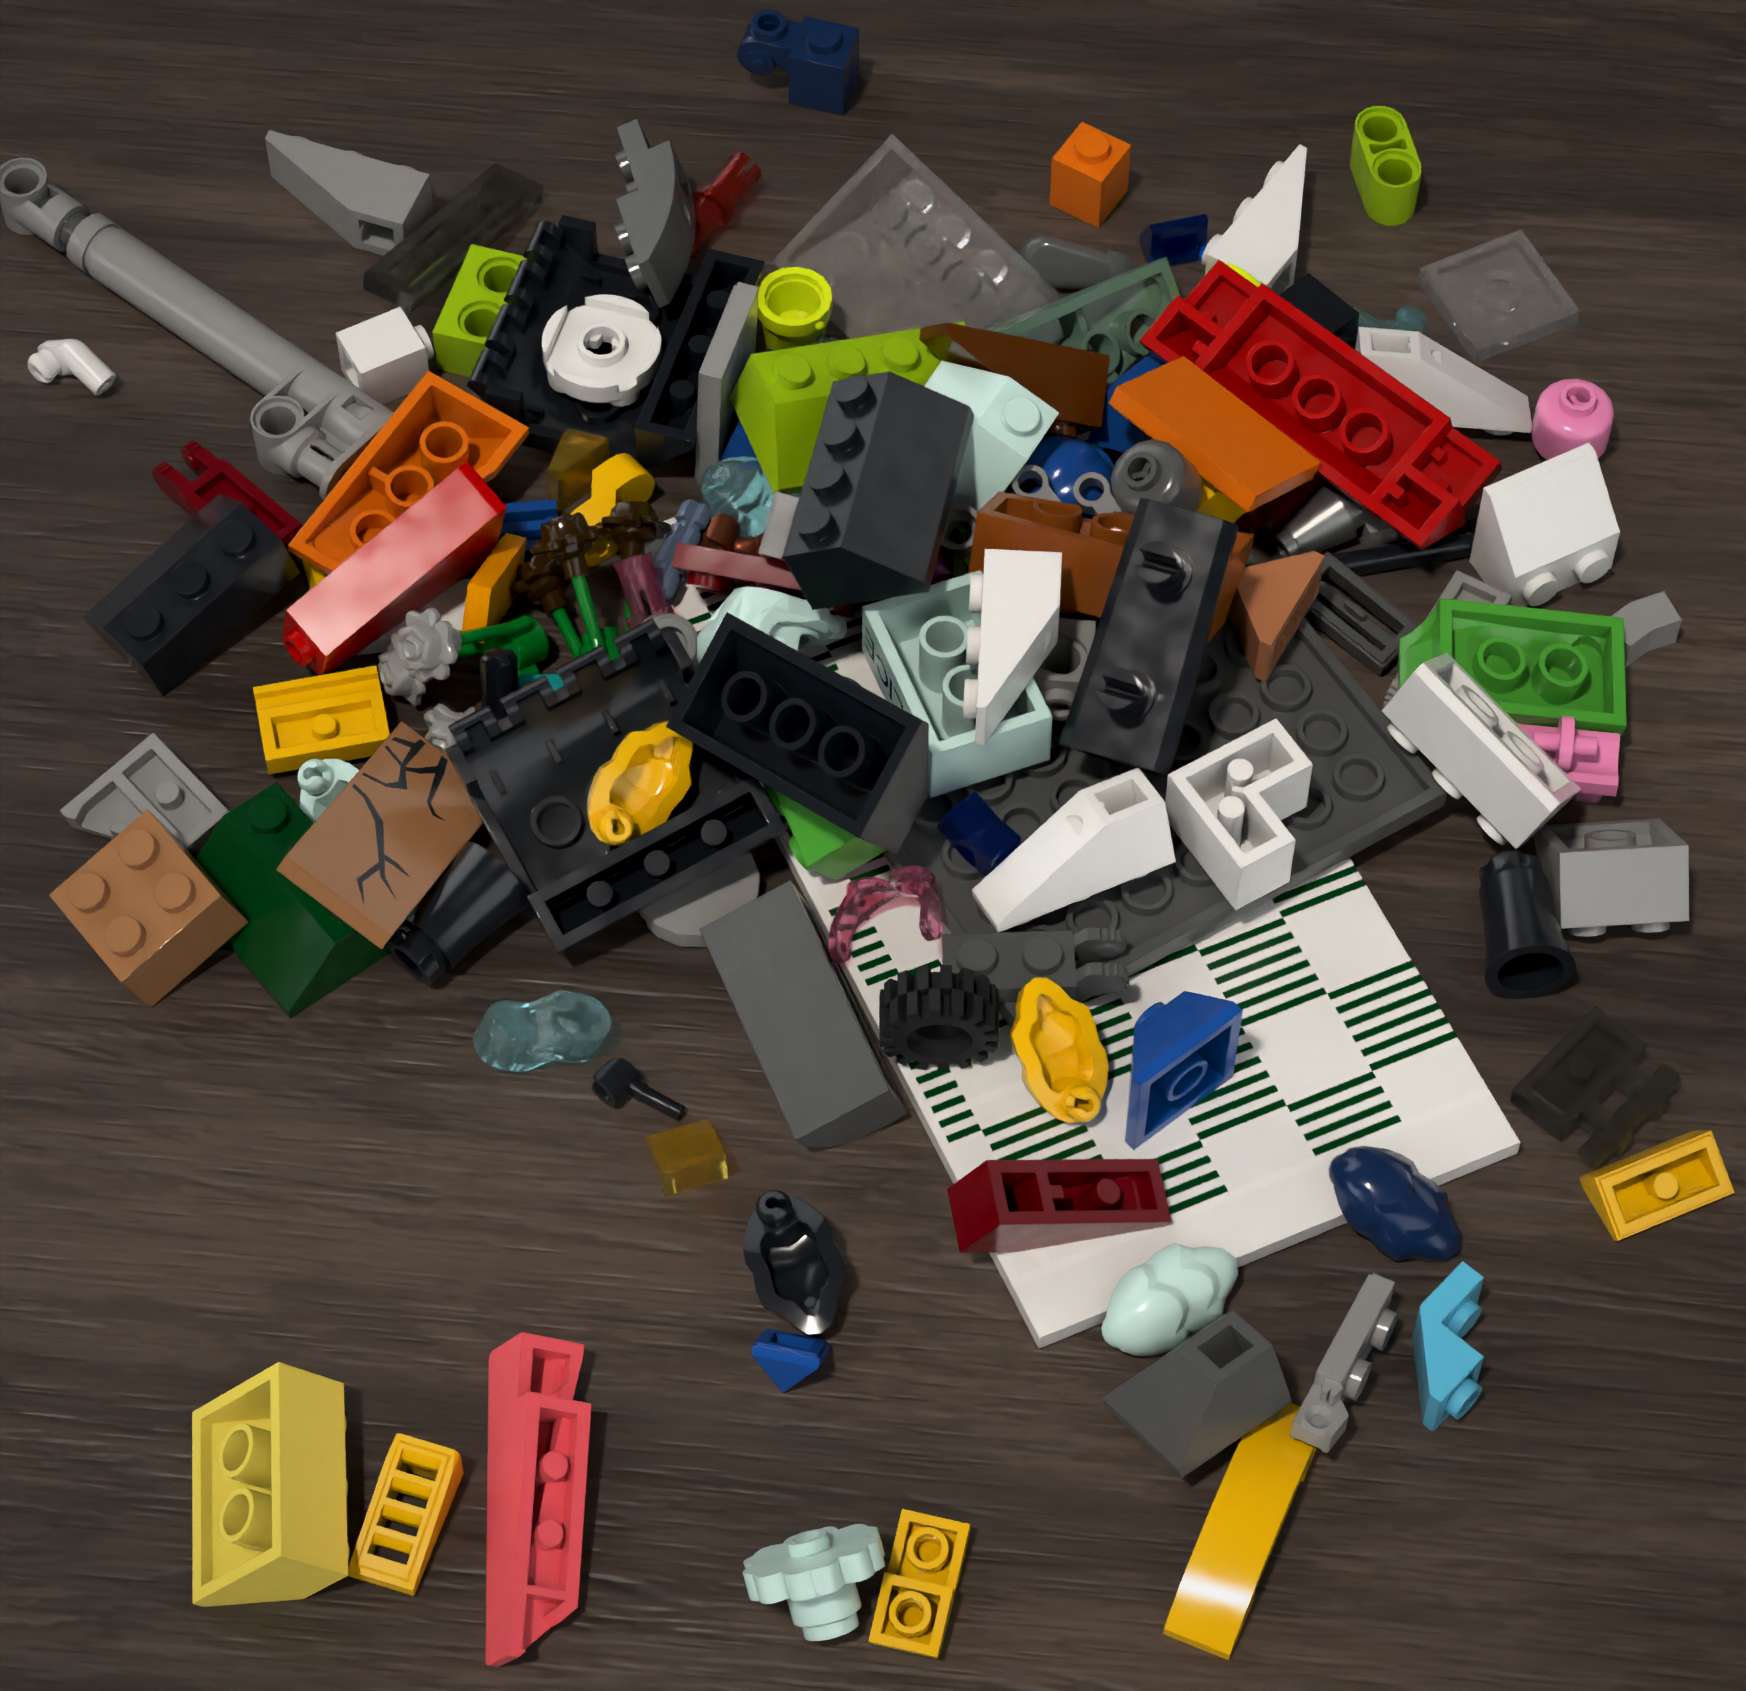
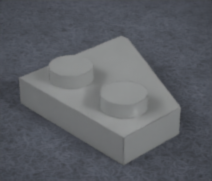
(150, 780)

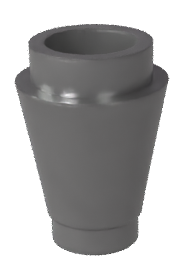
(1319, 524)

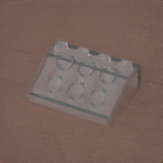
(911, 253)

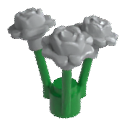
(428, 647)

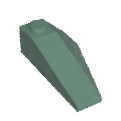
(1104, 316)

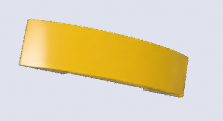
(1239, 1536)

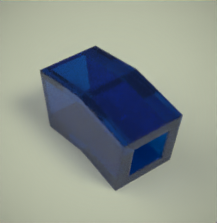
(979, 834)

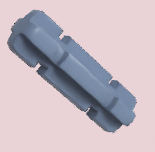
(689, 529)

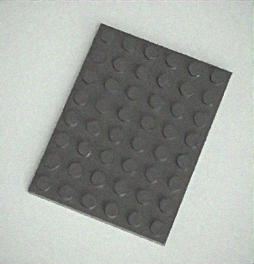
(1356, 796)

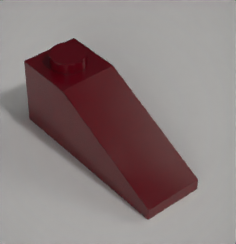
(1055, 1202)

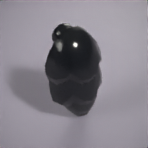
(794, 1262)

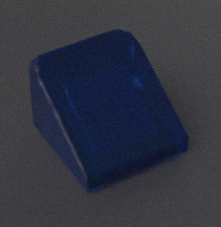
(1177, 240)

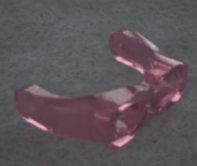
(859, 904)

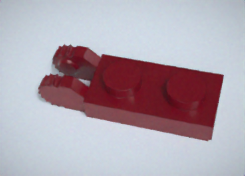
(221, 478)

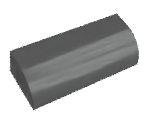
(802, 1020)

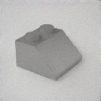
(1615, 875)

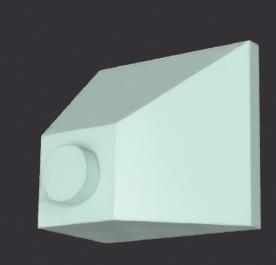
(1003, 432)

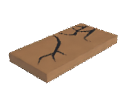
(385, 836)

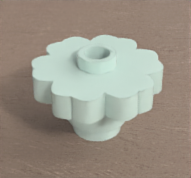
(817, 1577)

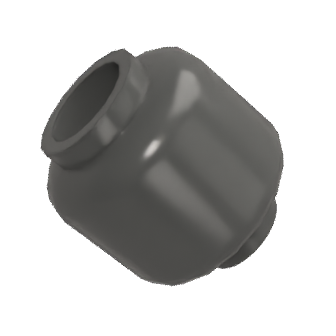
(1156, 473)

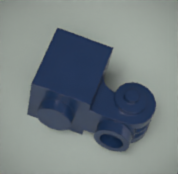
(815, 53)

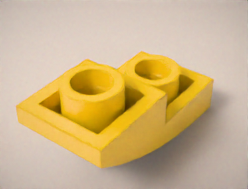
(920, 1584)

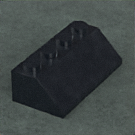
(877, 491)
(807, 733)

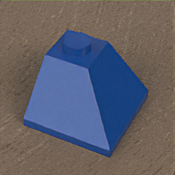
(1178, 1060)

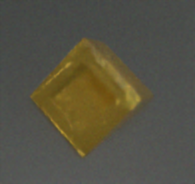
(572, 466)
(687, 1157)

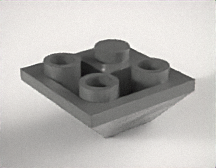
(1202, 1393)

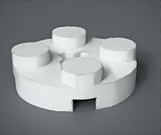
(605, 377)

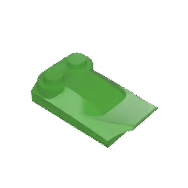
(1530, 660)

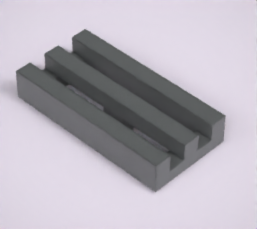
(1345, 635)

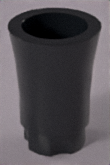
(457, 914)
(1521, 929)

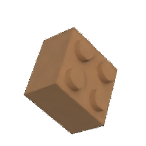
(148, 908)

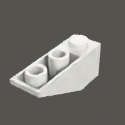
(1266, 228)
(1447, 381)
(1016, 633)
(1086, 847)

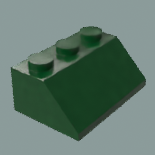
(290, 938)

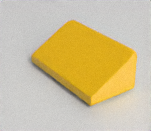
(1658, 1183)

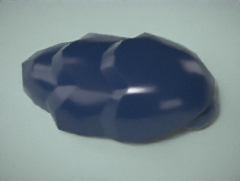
(1394, 1204)

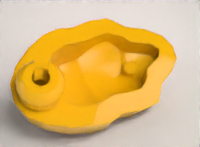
(639, 784)
(1059, 1052)

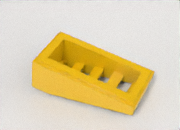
(422, 1459)

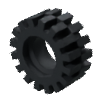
(938, 1017)

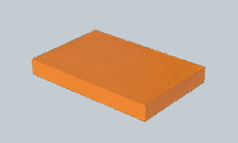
(1215, 432)

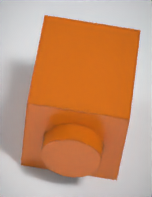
(1090, 174)

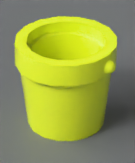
(793, 307)

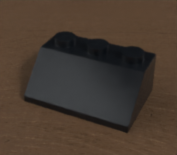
(193, 592)

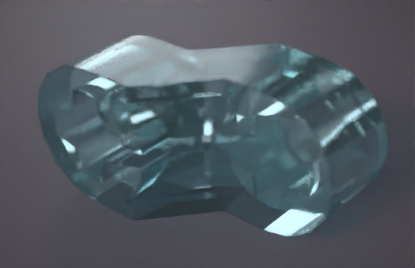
(549, 1029)

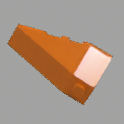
(410, 455)

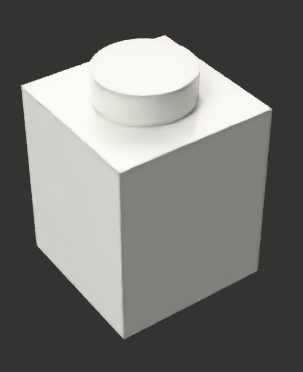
(385, 355)

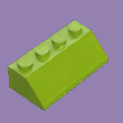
(787, 391)

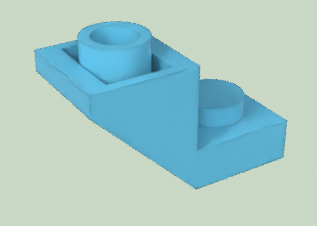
(1444, 1362)

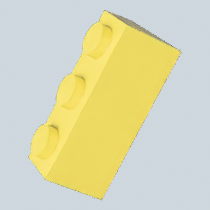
(269, 1490)

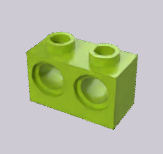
(472, 308)

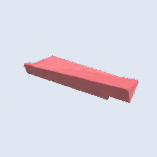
(533, 1491)

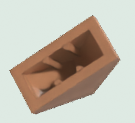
(1272, 605)

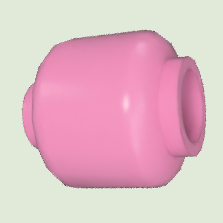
(1571, 416)

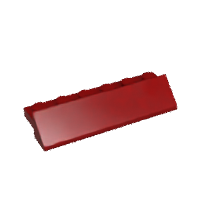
(1359, 421)

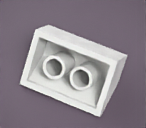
(1478, 751)

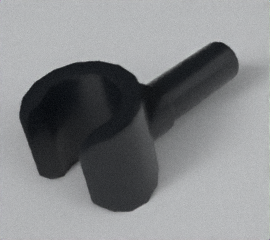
(620, 1078)

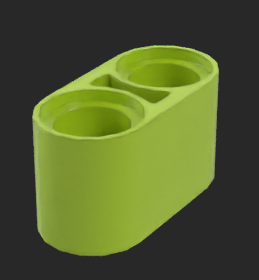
(1385, 165)

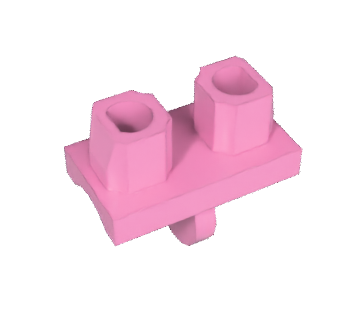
(1583, 755)

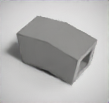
(1648, 625)

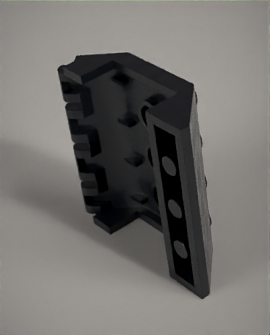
(563, 271)
(535, 777)

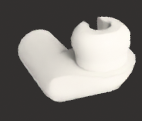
(71, 358)

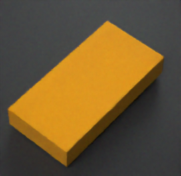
(489, 589)

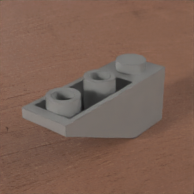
(355, 195)

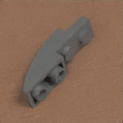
(655, 213)

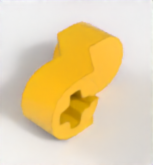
(612, 482)

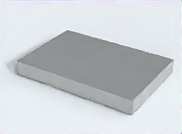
(719, 373)

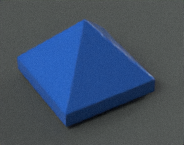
(788, 1356)

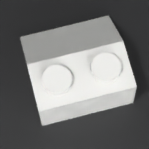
(1546, 528)

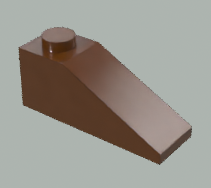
(1059, 375)

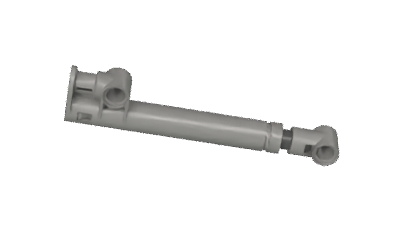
(310, 415)

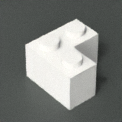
(1232, 810)

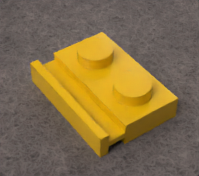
(321, 718)

